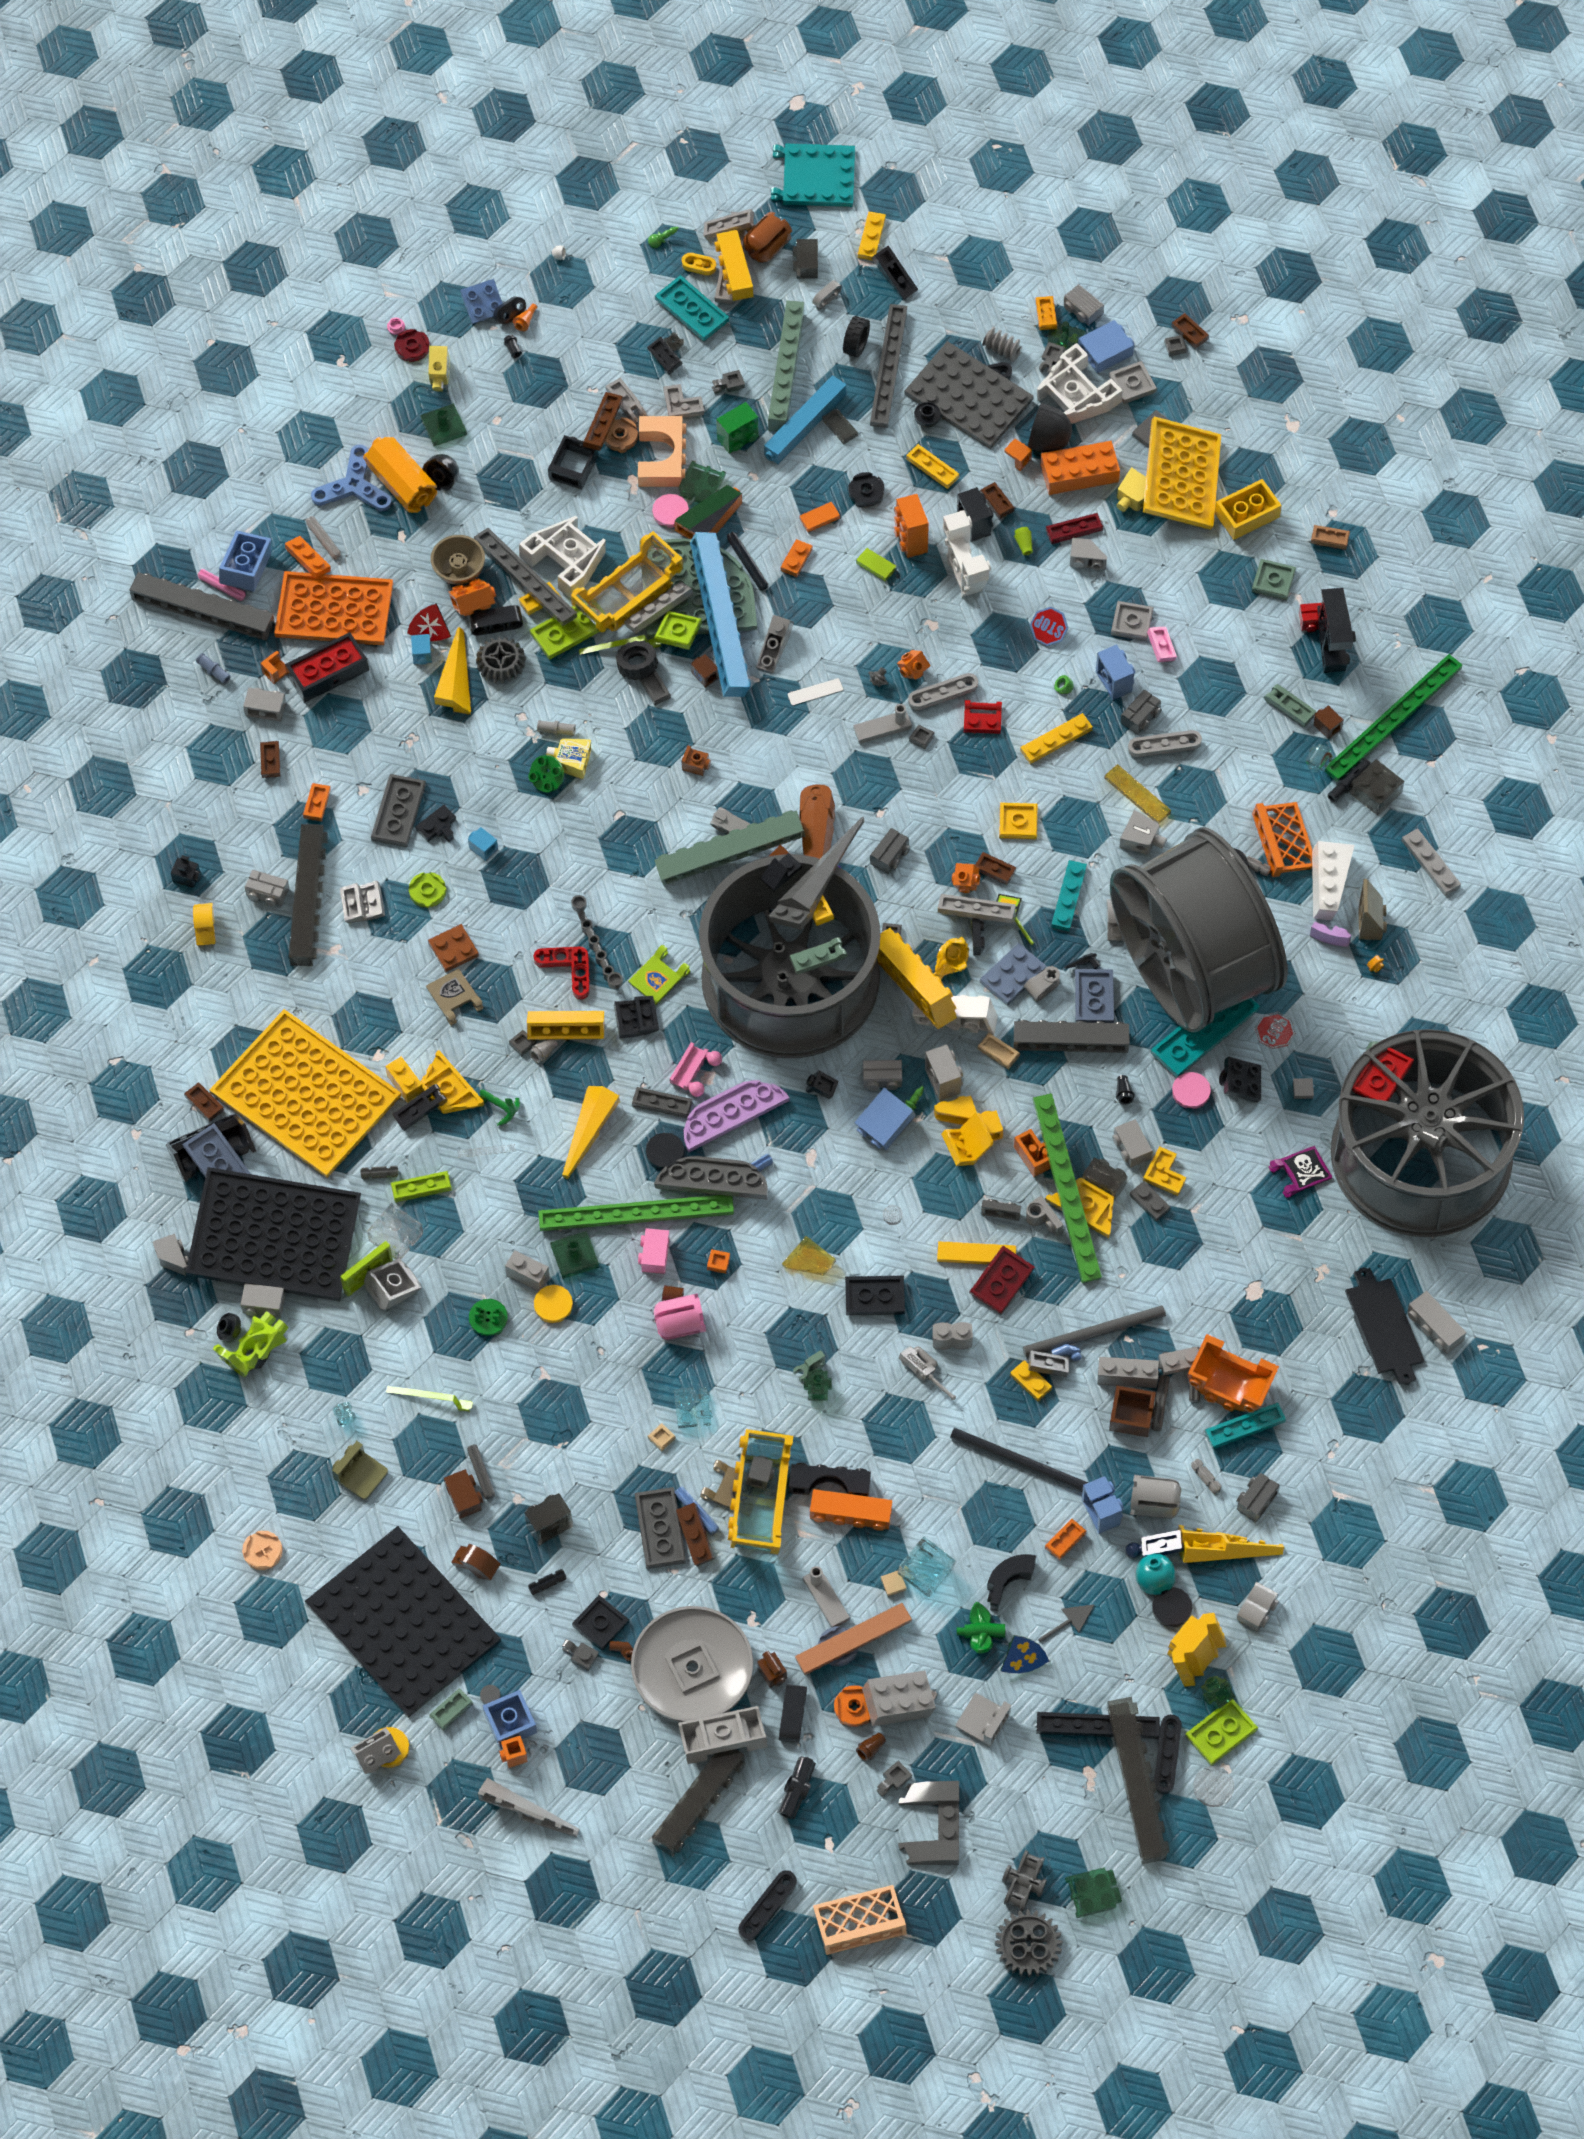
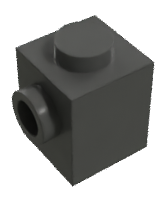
(760, 1472)

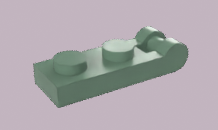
(1290, 705)
(818, 956)

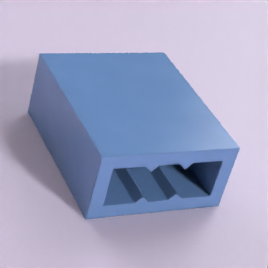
(1106, 346)
(884, 1119)

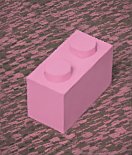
(655, 1251)

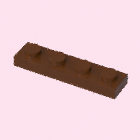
(603, 421)

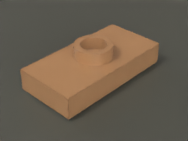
(1330, 537)

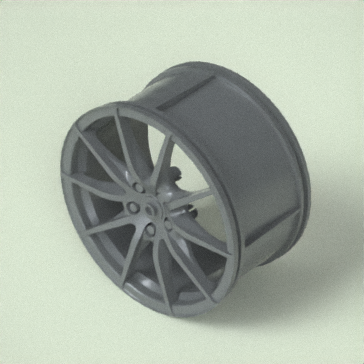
(778, 1028)
(1456, 1065)

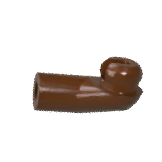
(623, 1647)

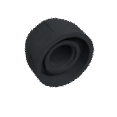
(1050, 430)

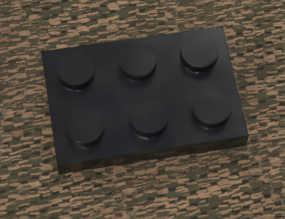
(875, 1295)

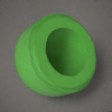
(1067, 688)

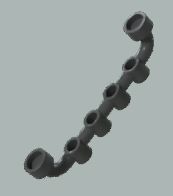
(613, 978)

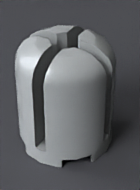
(1155, 1497)

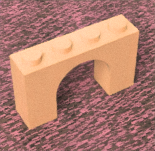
(669, 471)

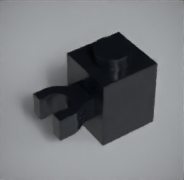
(185, 872)

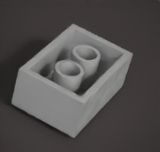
(898, 1698)

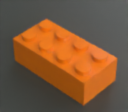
(1080, 467)

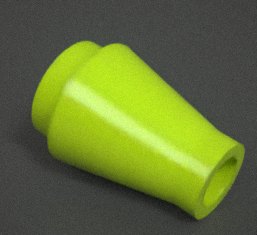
(1024, 540)

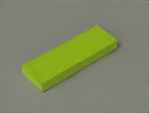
(421, 1186)

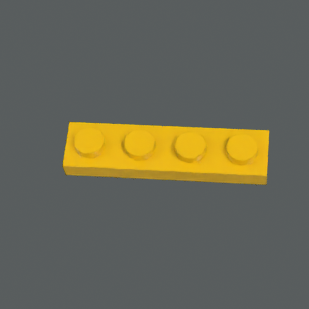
(1056, 738)

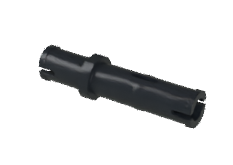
(1343, 786)

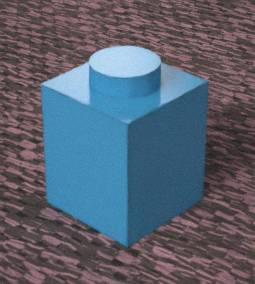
(421, 649)
(482, 843)

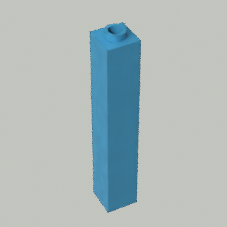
(805, 420)

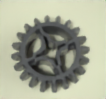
(489, 660)

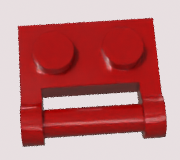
(980, 721)

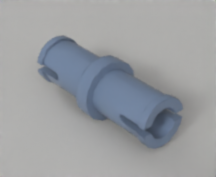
(213, 668)

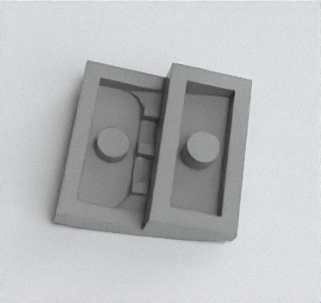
(362, 902)

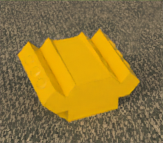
(1196, 1646)

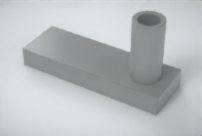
(732, 222)
(883, 725)
(825, 1597)

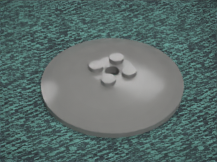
(684, 1638)

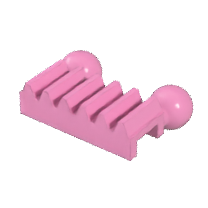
(690, 1065)

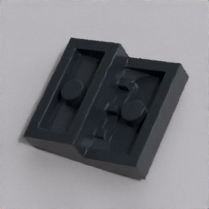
(636, 1017)

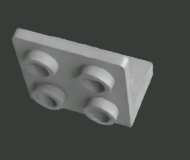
(983, 1719)

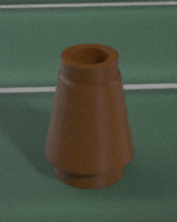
(868, 1748)

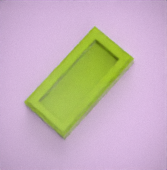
(876, 564)

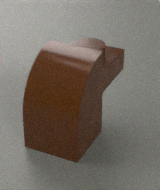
(477, 1561)

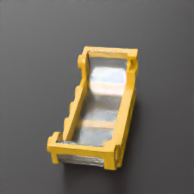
(630, 585)

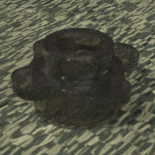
(674, 345)

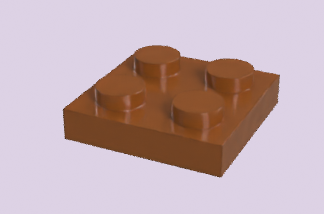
(453, 948)

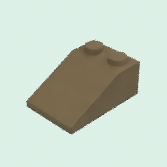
(1371, 913)

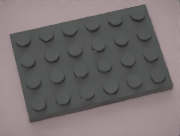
(969, 394)

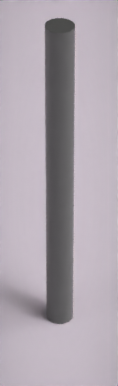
(1096, 1330)

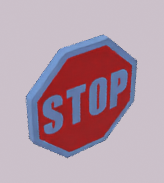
(1049, 626)

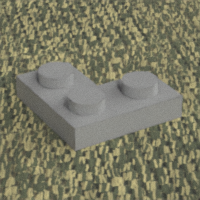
(679, 406)

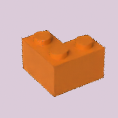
(1032, 1152)

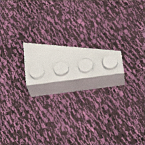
(1329, 873)

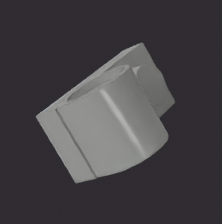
(1045, 1215)

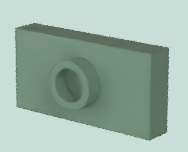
(451, 1709)

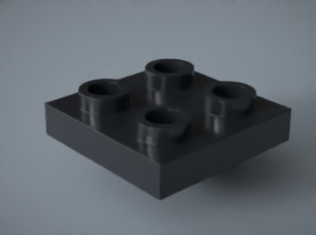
(1241, 1079)

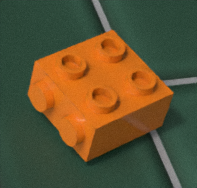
(472, 597)

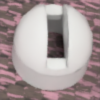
(559, 252)

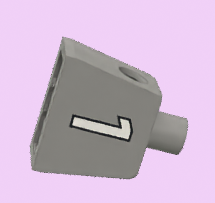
(1141, 834)

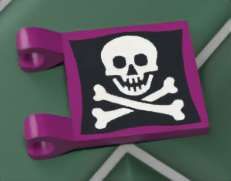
(1304, 1169)

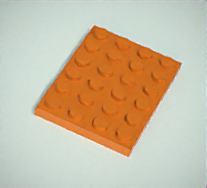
(333, 607)

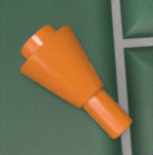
(523, 320)

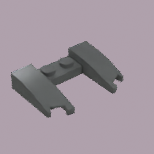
(945, 1849)

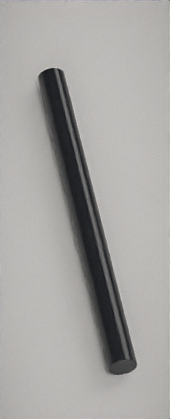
(1018, 1459)

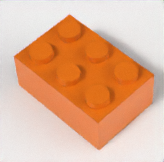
(911, 525)

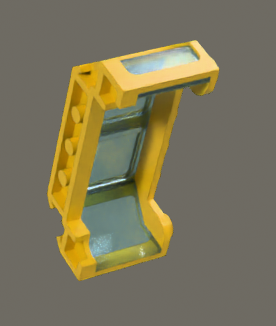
(759, 1511)

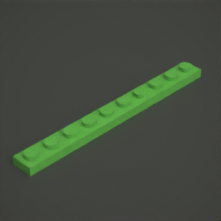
(1066, 1188)
(635, 1212)

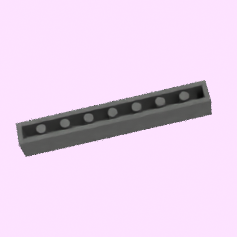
(202, 606)

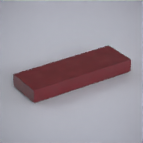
(1074, 528)

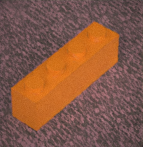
(850, 1509)

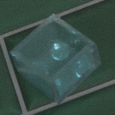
(926, 1567)

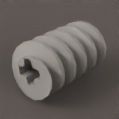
(1002, 344)

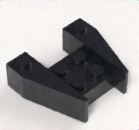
(1334, 630)

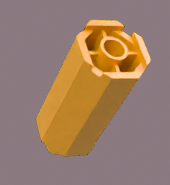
(400, 474)

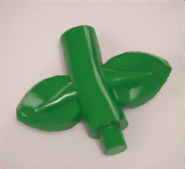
(981, 1629)

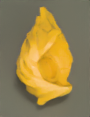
(952, 957)

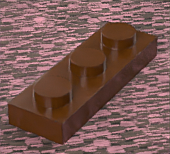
(695, 1534)

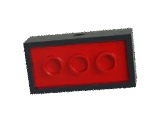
(327, 667)

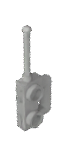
(922, 1370)

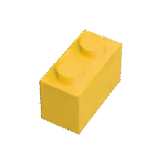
(404, 1079)

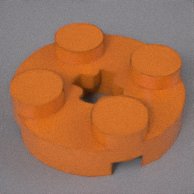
(847, 1715)

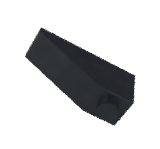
(894, 272)

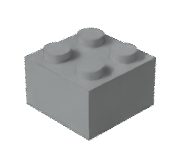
(943, 1072)

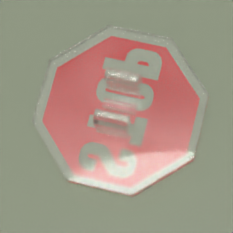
(1275, 1030)

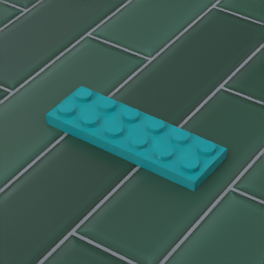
(1184, 1048)

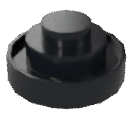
(927, 414)
(228, 1327)

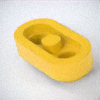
(699, 263)

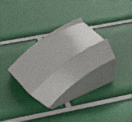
(391, 1283)

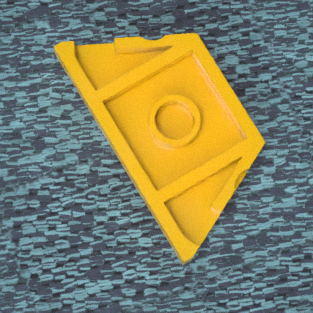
(452, 1085)
(1096, 1206)

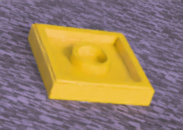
(1018, 820)

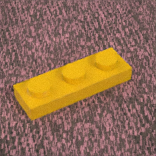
(871, 235)
(932, 466)

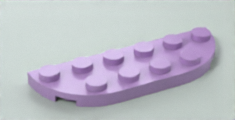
(730, 1111)

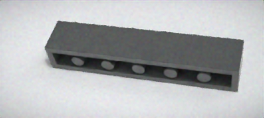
(1071, 1036)

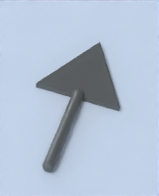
(1075, 1615)

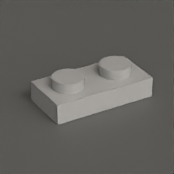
(1177, 1360)

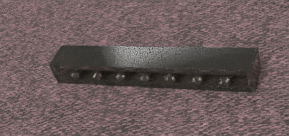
(306, 896)
(1136, 1780)

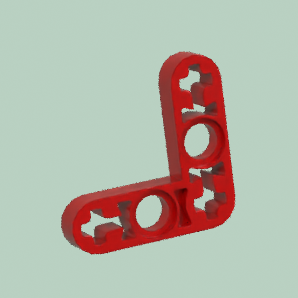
(570, 960)

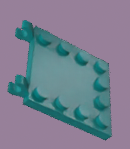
(816, 175)

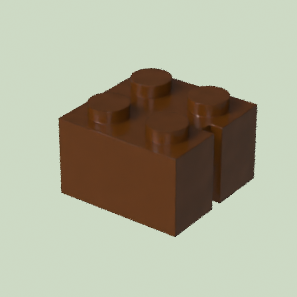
(1132, 1411)

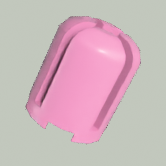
(679, 1317)

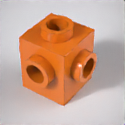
(913, 664)
(966, 877)

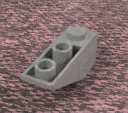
(774, 643)

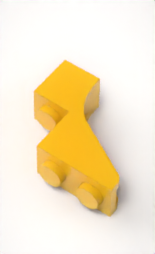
(961, 1109)

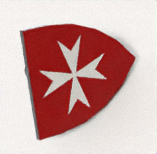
(429, 622)

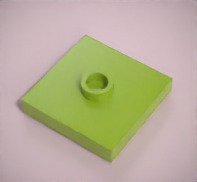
(678, 630)

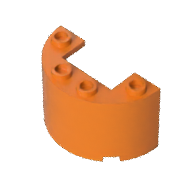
(1229, 1378)

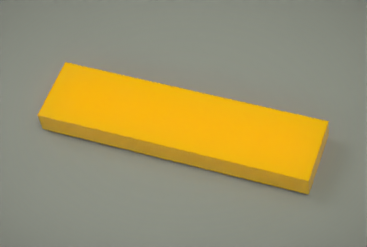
(969, 1252)

